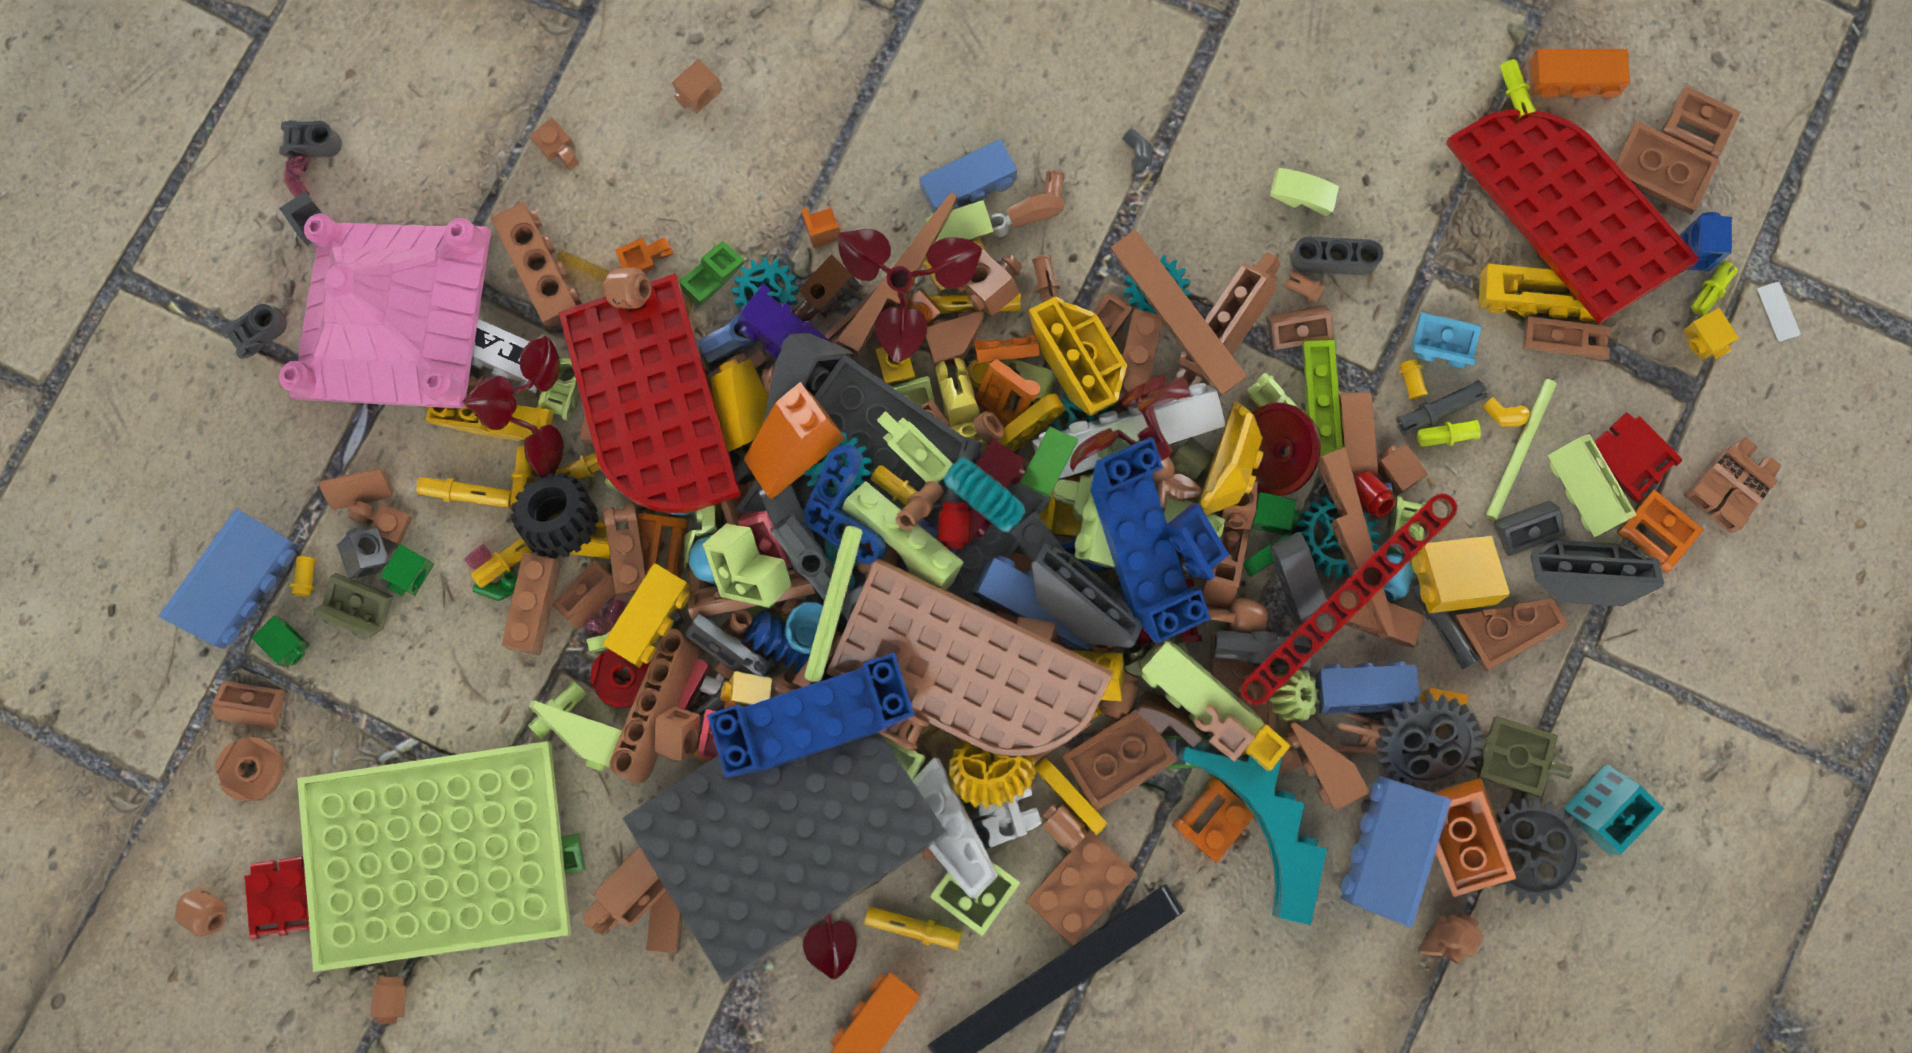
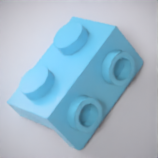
(1445, 339)

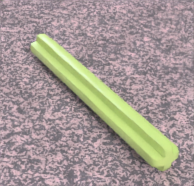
(833, 603)

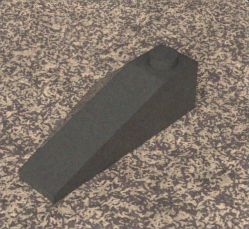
(803, 360)

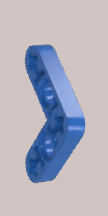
(832, 505)

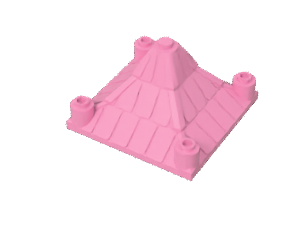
(390, 313)

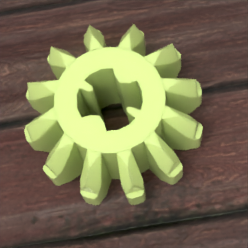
(1296, 697)

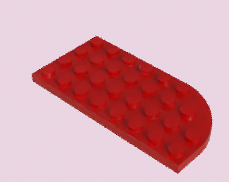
(1573, 207)
(650, 401)

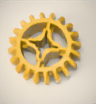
(989, 776)

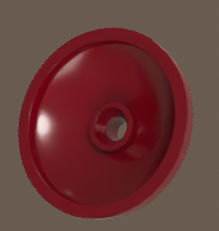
(1282, 427)

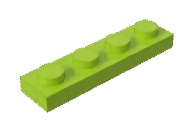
(1323, 392)

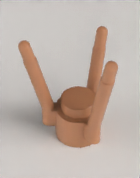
(1367, 733)

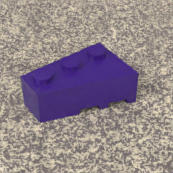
(771, 322)

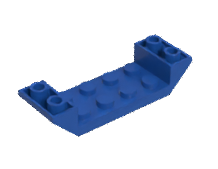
(1141, 544)
(811, 718)

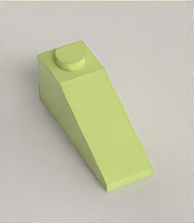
(583, 736)

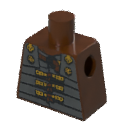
(836, 285)

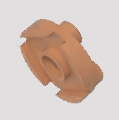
(232, 775)

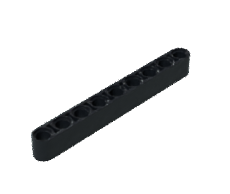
(1060, 974)

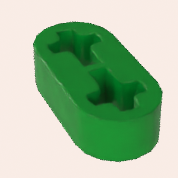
(1261, 559)

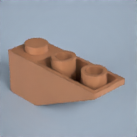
(1336, 775)

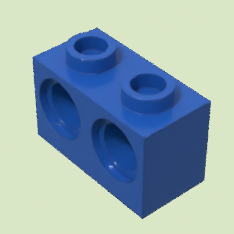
(1709, 239)

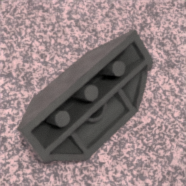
(1595, 572)
(1082, 600)

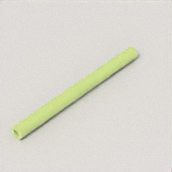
(1521, 449)

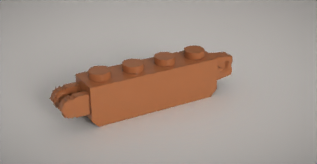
(1236, 310)
(625, 895)

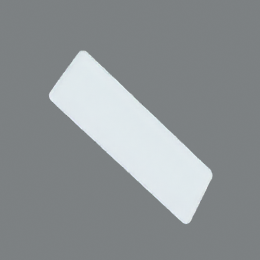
(1778, 311)

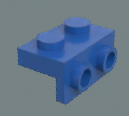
(1196, 541)

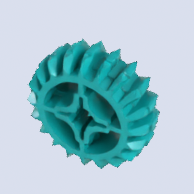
(984, 494)
(1317, 551)

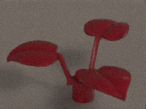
(904, 330)
(1158, 395)
(494, 404)
(831, 947)

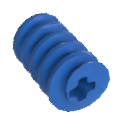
(771, 633)

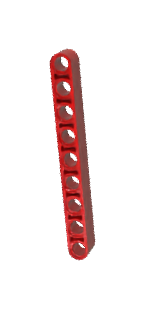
(1363, 593)

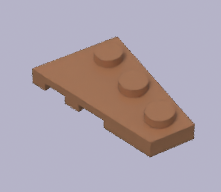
(1510, 629)

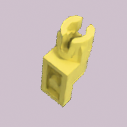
(959, 404)

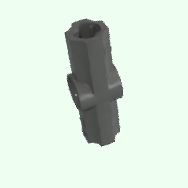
(798, 544)
(1254, 647)

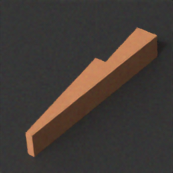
(1178, 313)
(862, 325)
(1353, 532)

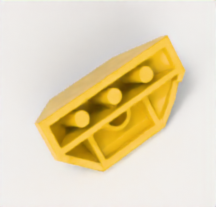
(1079, 353)
(1233, 461)

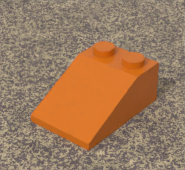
(791, 440)
(1471, 841)

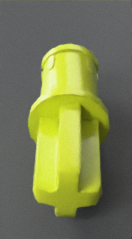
(1516, 87)
(1713, 288)
(1448, 433)

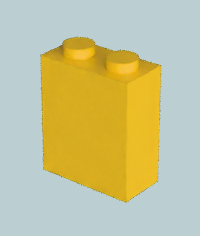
(1460, 574)

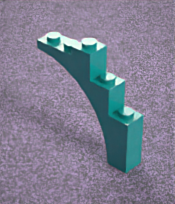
(1295, 863)

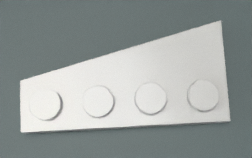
(961, 848)

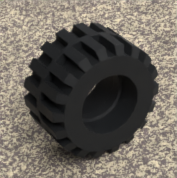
(544, 499)

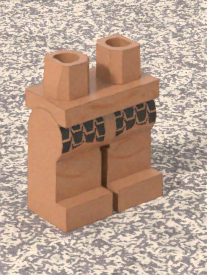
(1742, 477)

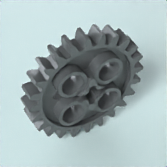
(1429, 742)
(1542, 823)

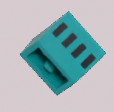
(1613, 810)

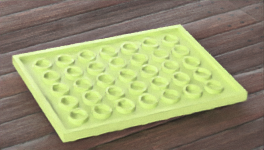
(433, 856)

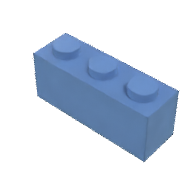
(970, 177)
(1366, 688)

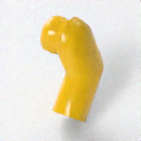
(1507, 416)

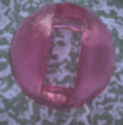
(478, 557)

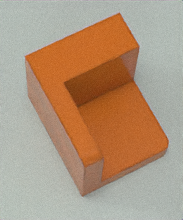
(821, 226)

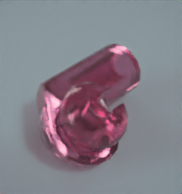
(292, 172)
(604, 623)

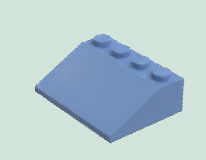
(229, 580)
(1395, 850)

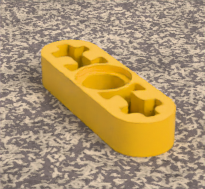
(1032, 422)
(1070, 796)

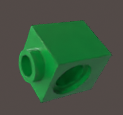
(1275, 514)
(406, 571)
(281, 642)

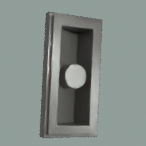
(1530, 527)

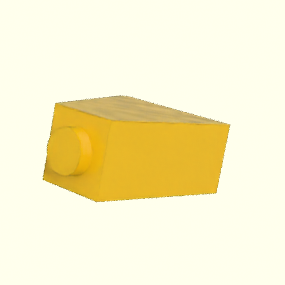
(739, 402)

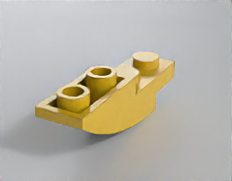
(467, 421)

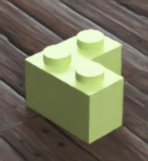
(741, 570)
(977, 912)

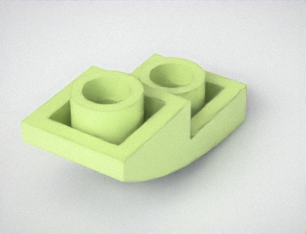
(1305, 189)

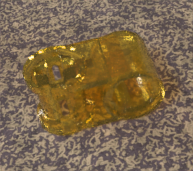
(932, 737)

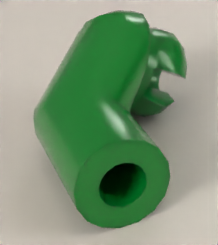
(499, 589)

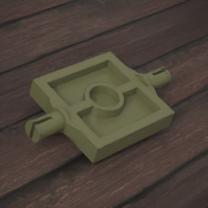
(1519, 757)

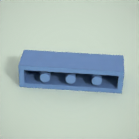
(1016, 595)

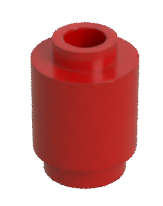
(1374, 494)
(954, 525)

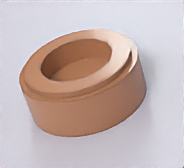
(988, 427)

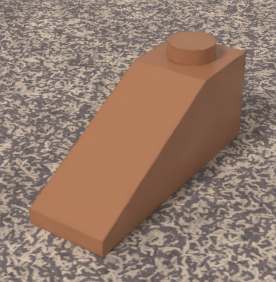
(1224, 586)

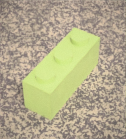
(1591, 485)

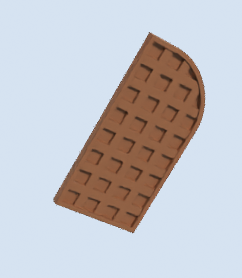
(970, 666)

